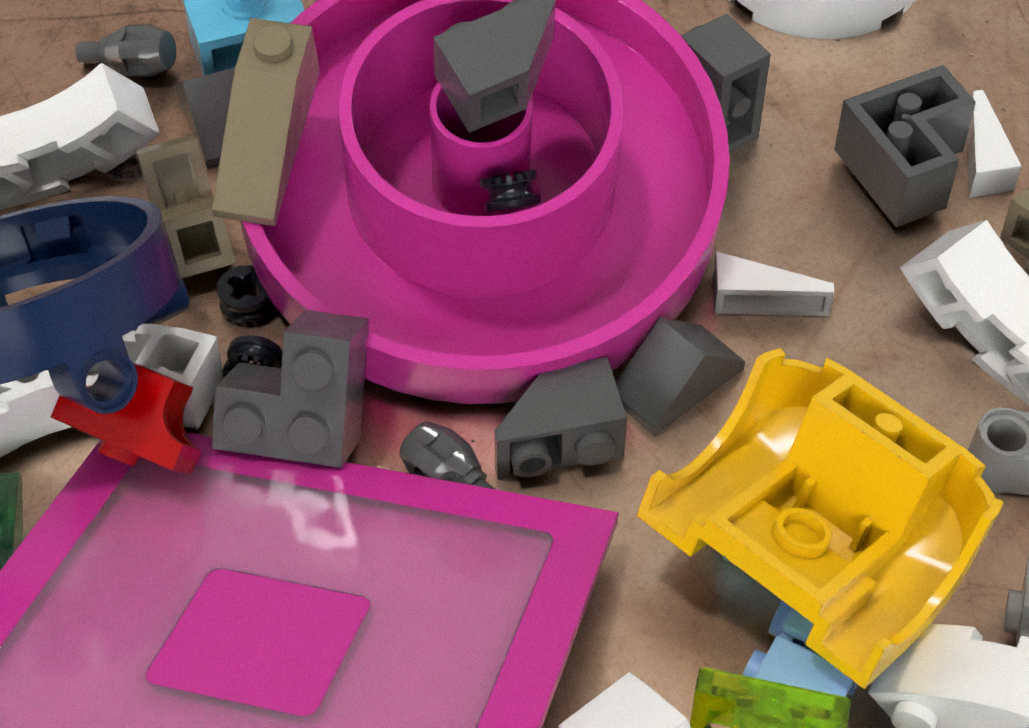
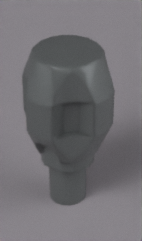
(132, 50)
(442, 455)

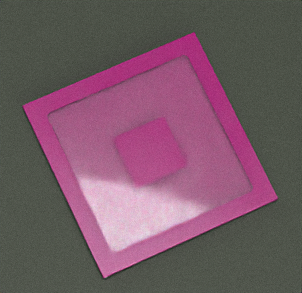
(291, 599)

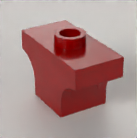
(144, 428)

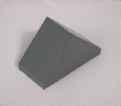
(206, 109)
(674, 372)

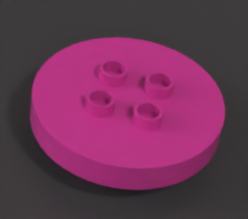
(394, 218)

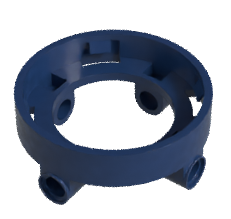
(121, 280)

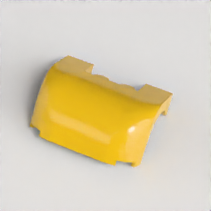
(833, 508)

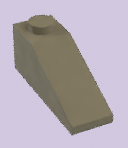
(265, 120)

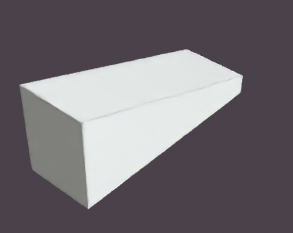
(991, 159)
(760, 289)

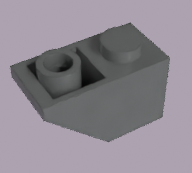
(494, 61)
(563, 422)

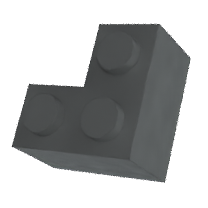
(738, 74)
(906, 142)
(307, 407)

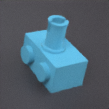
(220, 27)

